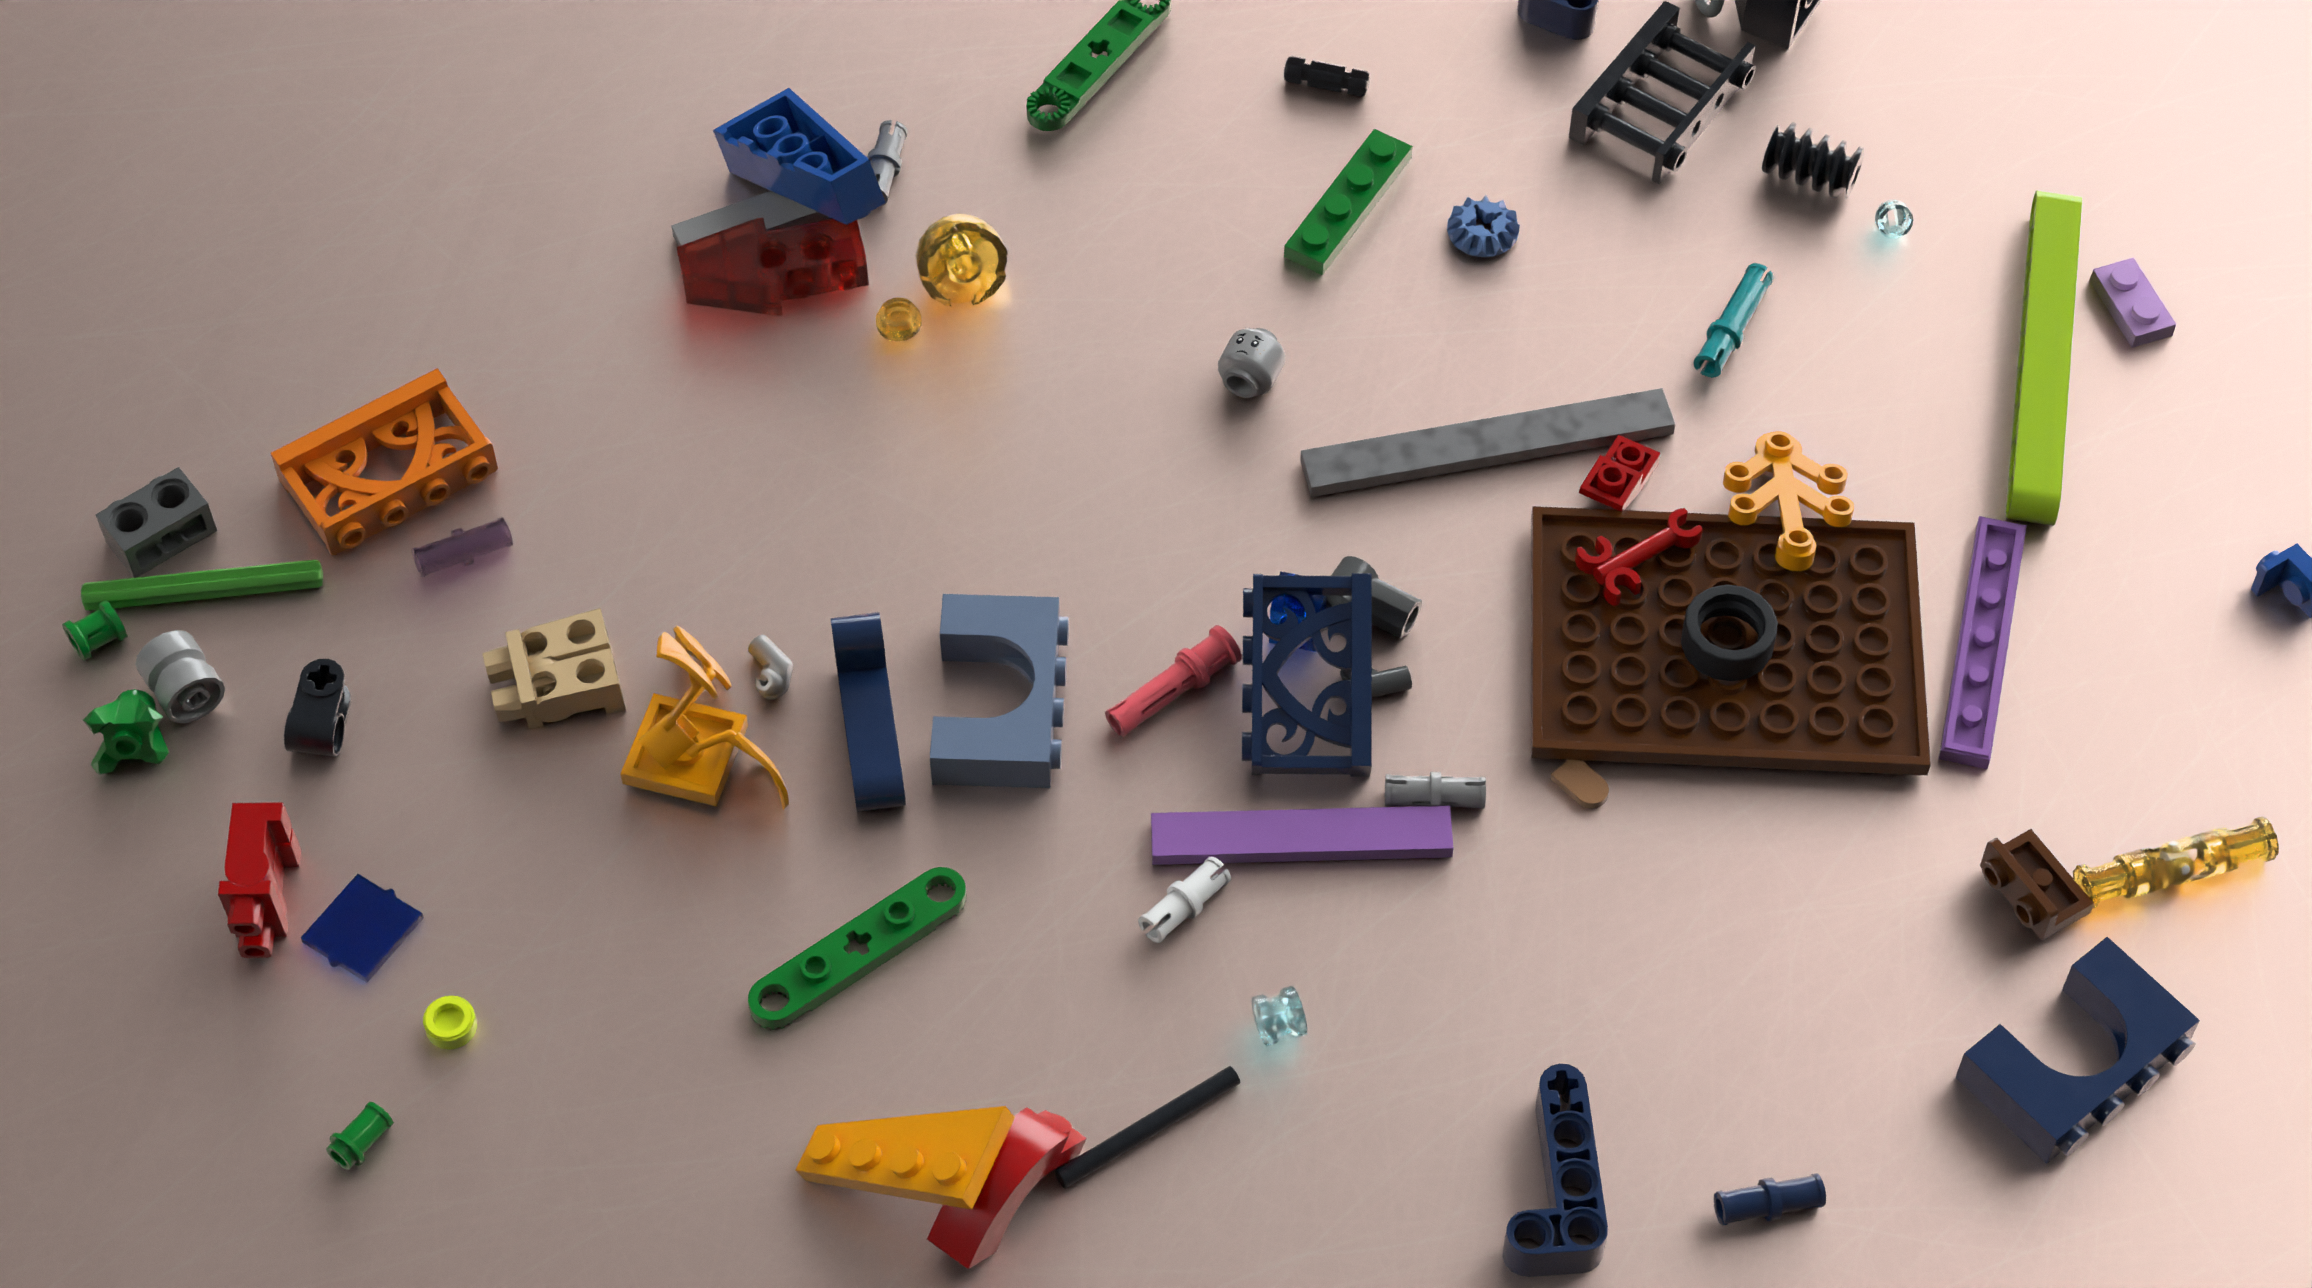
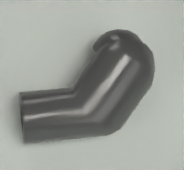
(1386, 681)

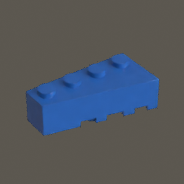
(800, 157)

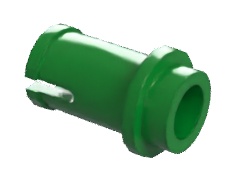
(356, 1139)

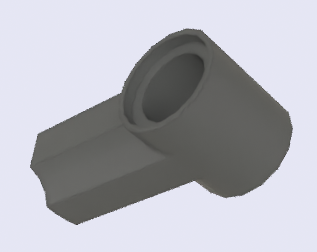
(1391, 607)

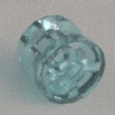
(1279, 1015)

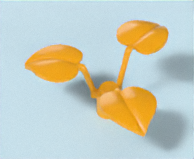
(675, 732)

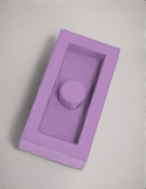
(2132, 302)

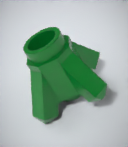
(128, 731)

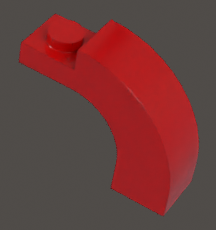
(1028, 1153)

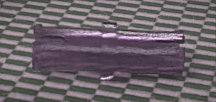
(462, 547)

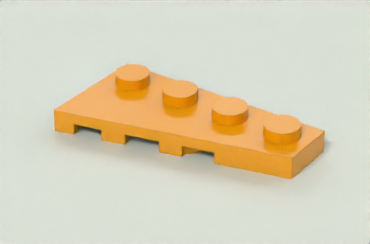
(910, 1157)

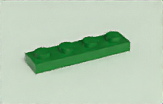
(1348, 202)

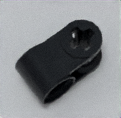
(318, 710)

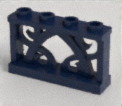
(1349, 620)

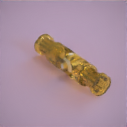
(2157, 868)

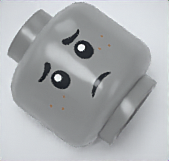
(1251, 362)

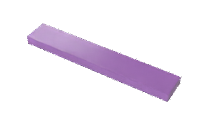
(1982, 643)
(1302, 835)

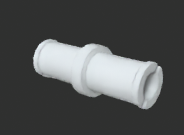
(1184, 899)

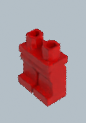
(255, 864)

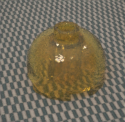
(961, 260)

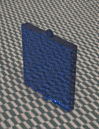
(362, 927)

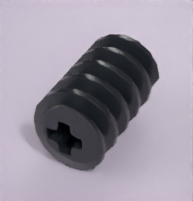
(1812, 161)

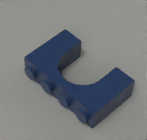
(2057, 1109)

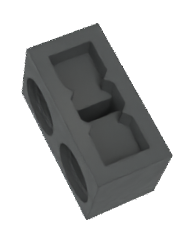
(156, 522)

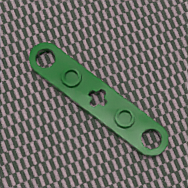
(1080, 74)
(829, 968)

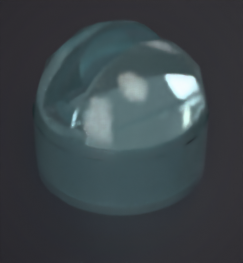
(1902, 215)

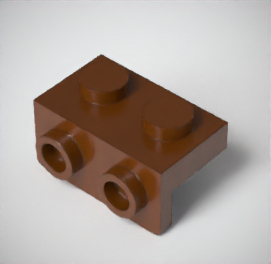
(2035, 884)

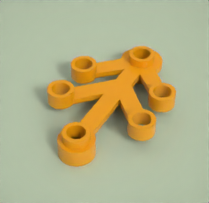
(1779, 454)

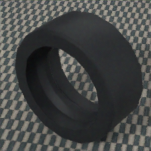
(1732, 602)

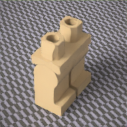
(557, 671)

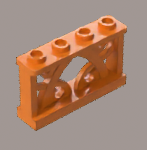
(379, 503)

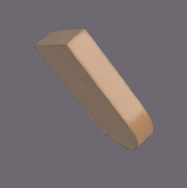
(1581, 783)

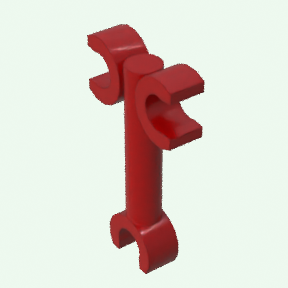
(1619, 570)

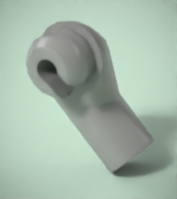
(776, 668)

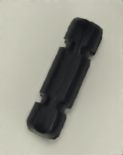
(1326, 76)

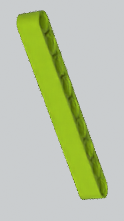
(2044, 359)

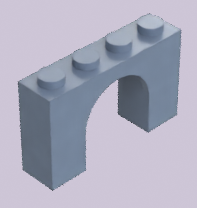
(1020, 744)

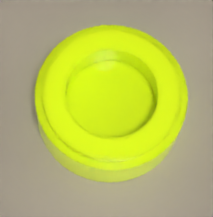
(450, 1022)

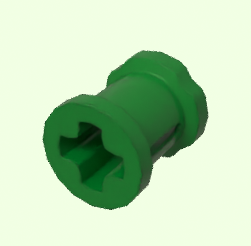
(95, 630)

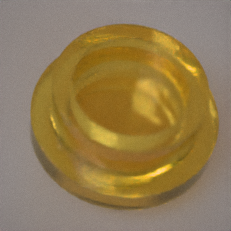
(898, 319)

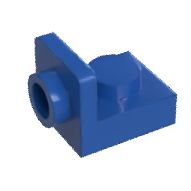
(2291, 572)

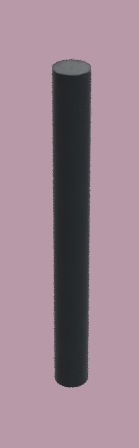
(1147, 1127)

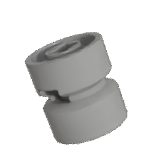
(180, 676)

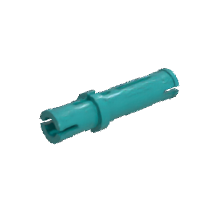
(1727, 331)

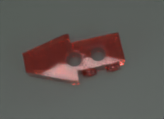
(760, 268)

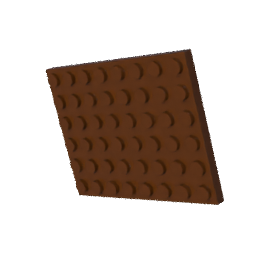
(1832, 697)

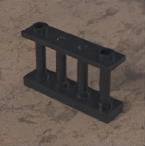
(1640, 60)

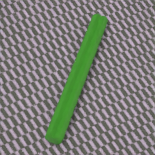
(203, 584)

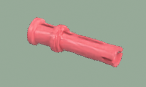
(1190, 670)

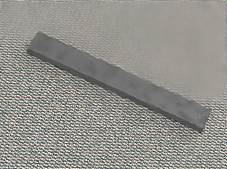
(1486, 442)

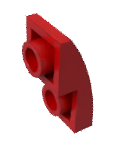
(1620, 473)

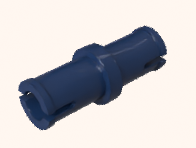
(1769, 1199)

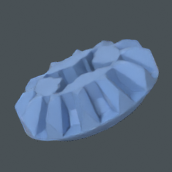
(1476, 239)

